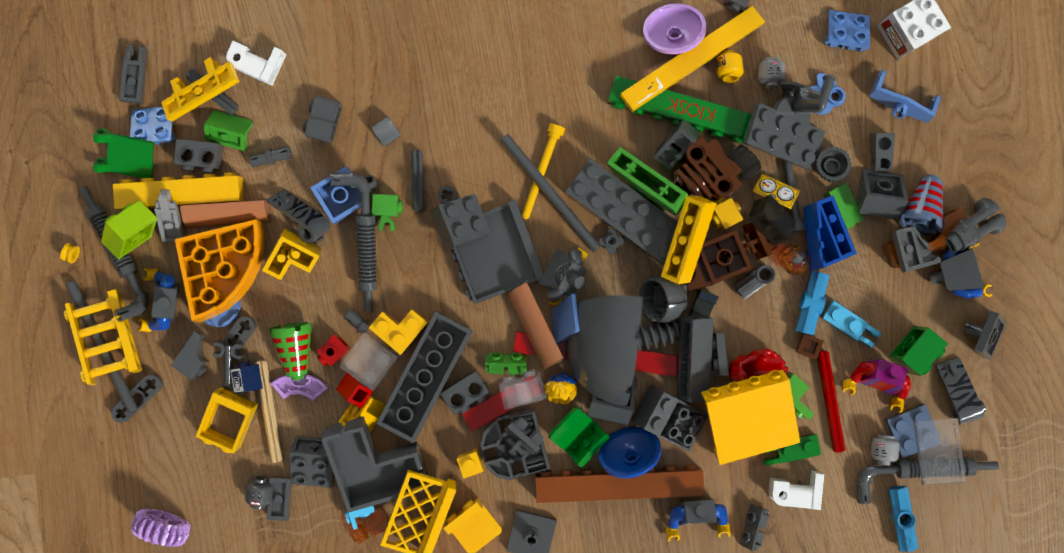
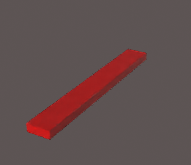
(646, 361)

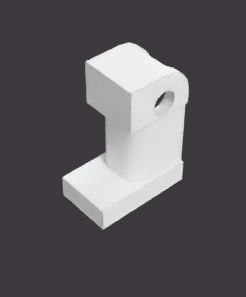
(254, 65)
(798, 495)

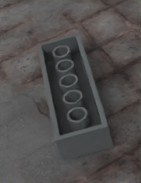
(623, 210)
(424, 377)

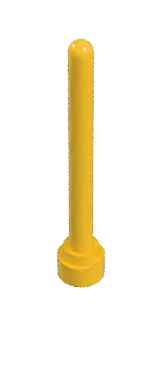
(554, 134)

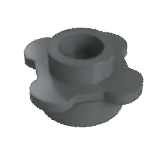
(605, 241)

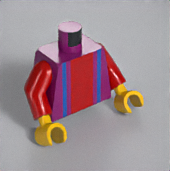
(881, 376)

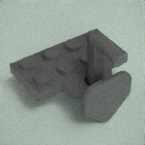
(786, 127)

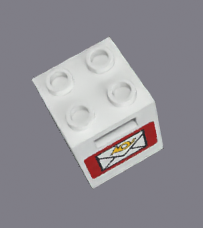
(913, 26)

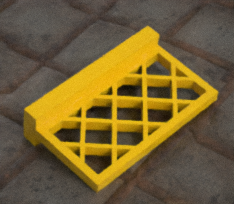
(437, 515)

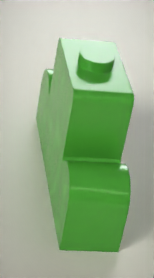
(647, 182)

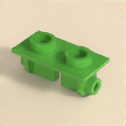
(496, 362)

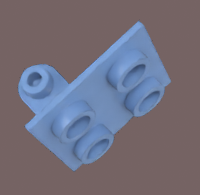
(848, 30)
(151, 125)

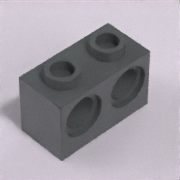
(676, 144)
(199, 153)
(462, 388)

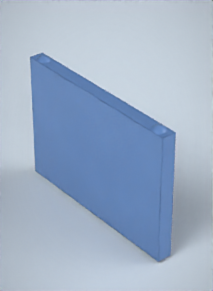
(565, 319)

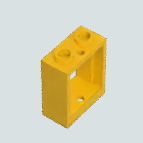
(234, 402)

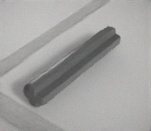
(221, 99)
(417, 180)

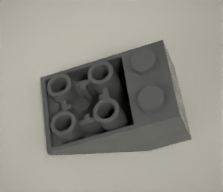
(669, 418)

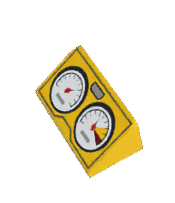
(781, 192)

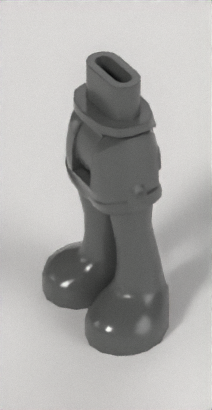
(966, 231)

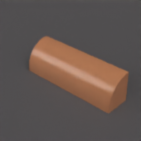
(225, 213)
(535, 326)

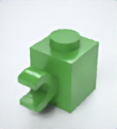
(386, 207)

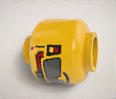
(729, 66)

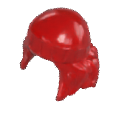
(755, 364)

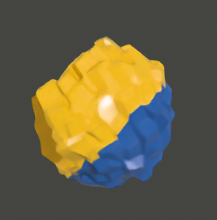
(561, 389)

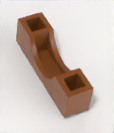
(937, 241)

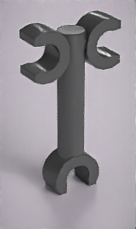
(229, 352)

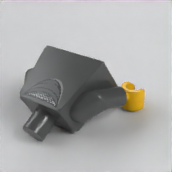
(564, 275)

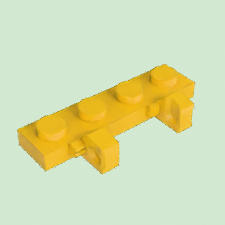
(189, 97)

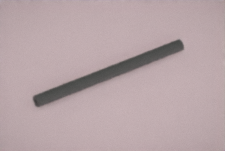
(549, 191)
(107, 357)

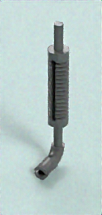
(366, 239)
(125, 266)
(906, 469)

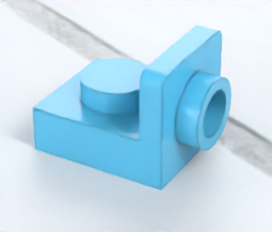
(351, 516)

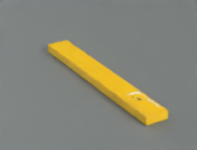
(691, 60)

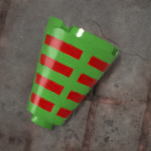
(293, 347)

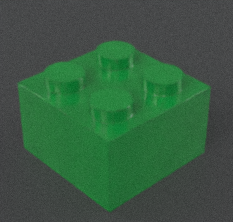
(918, 350)

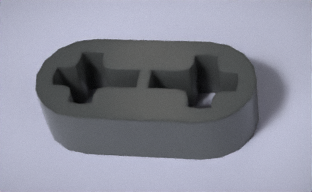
(237, 327)

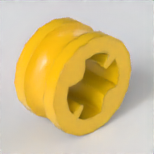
(69, 253)

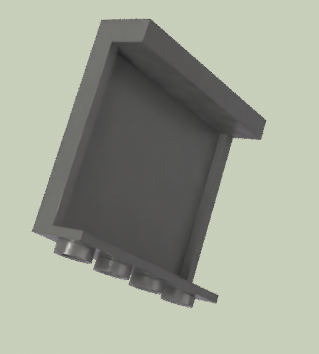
(500, 258)

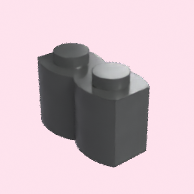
(323, 119)

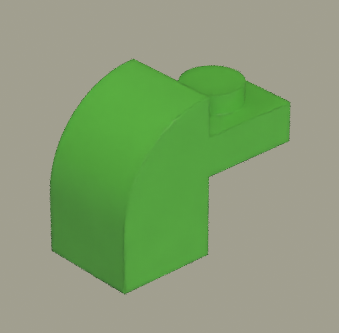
(798, 389)

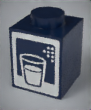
(246, 377)

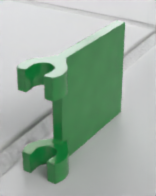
(124, 155)

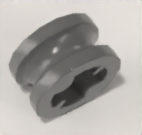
(448, 188)

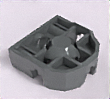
(501, 464)

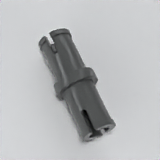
(270, 156)

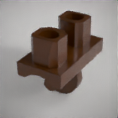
(757, 242)

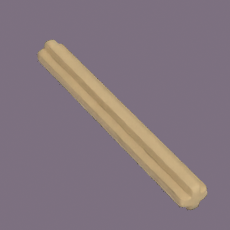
(269, 414)

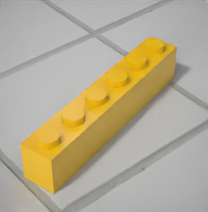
(183, 191)

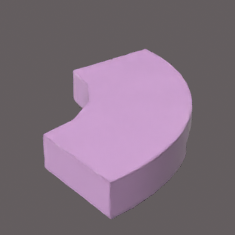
(308, 386)

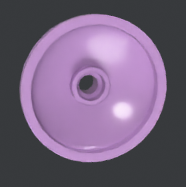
(674, 28)

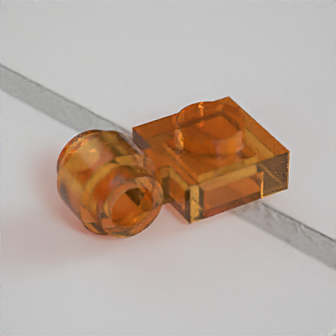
(375, 523)

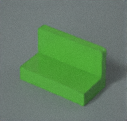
(227, 130)
(846, 205)

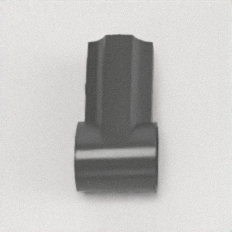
(753, 282)

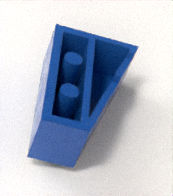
(826, 234)

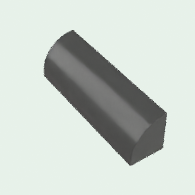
(694, 357)

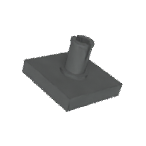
(988, 335)
(531, 533)

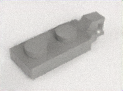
(168, 217)

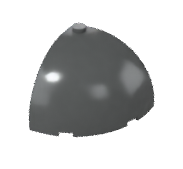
(606, 346)

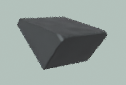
(386, 131)

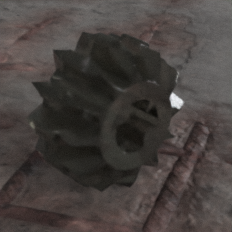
(746, 161)

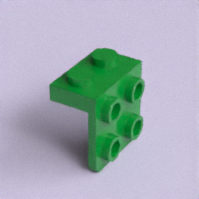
(579, 436)

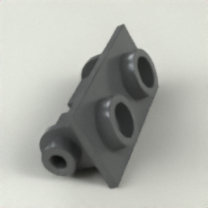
(751, 536)

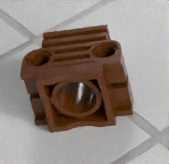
(711, 168)

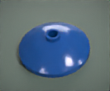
(630, 452)

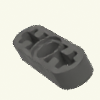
(144, 383)

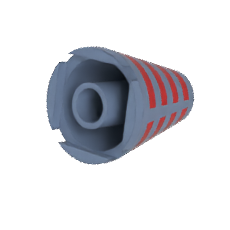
(925, 207)

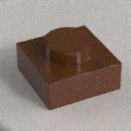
(809, 346)

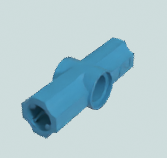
(812, 302)
(904, 531)

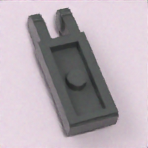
(133, 75)

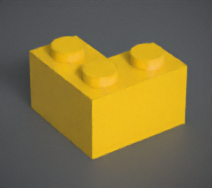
(291, 250)
(401, 334)

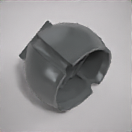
(663, 299)

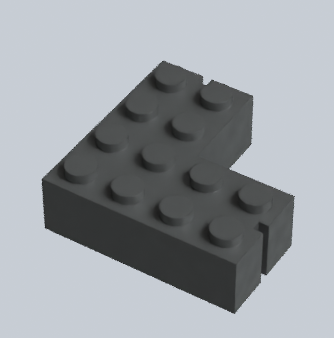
(361, 472)

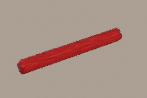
(831, 401)

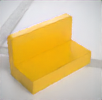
(371, 411)

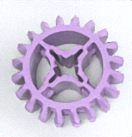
(160, 527)

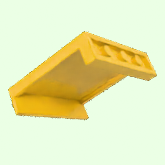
(751, 416)

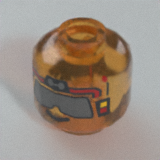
(793, 259)

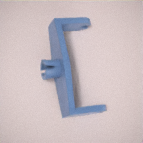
(903, 105)

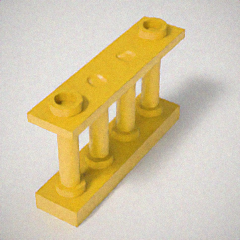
(124, 341)

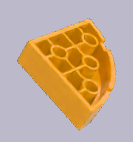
(220, 266)

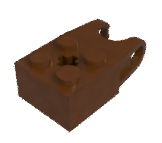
(712, 271)

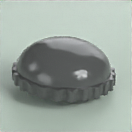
(833, 164)

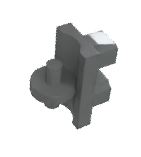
(529, 443)

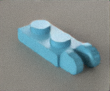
(849, 323)

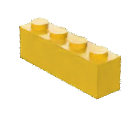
(688, 239)

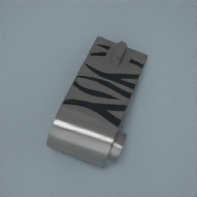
(311, 223)
(961, 392)

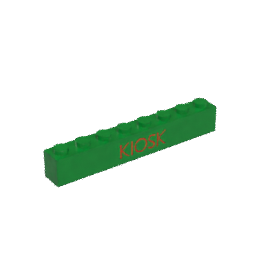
(675, 107)

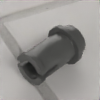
(357, 321)

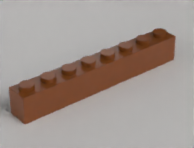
(602, 486)

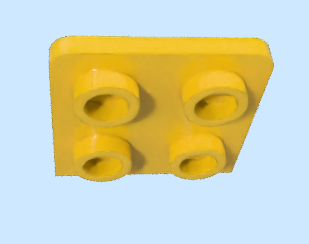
(473, 526)

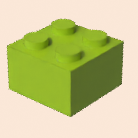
(128, 229)

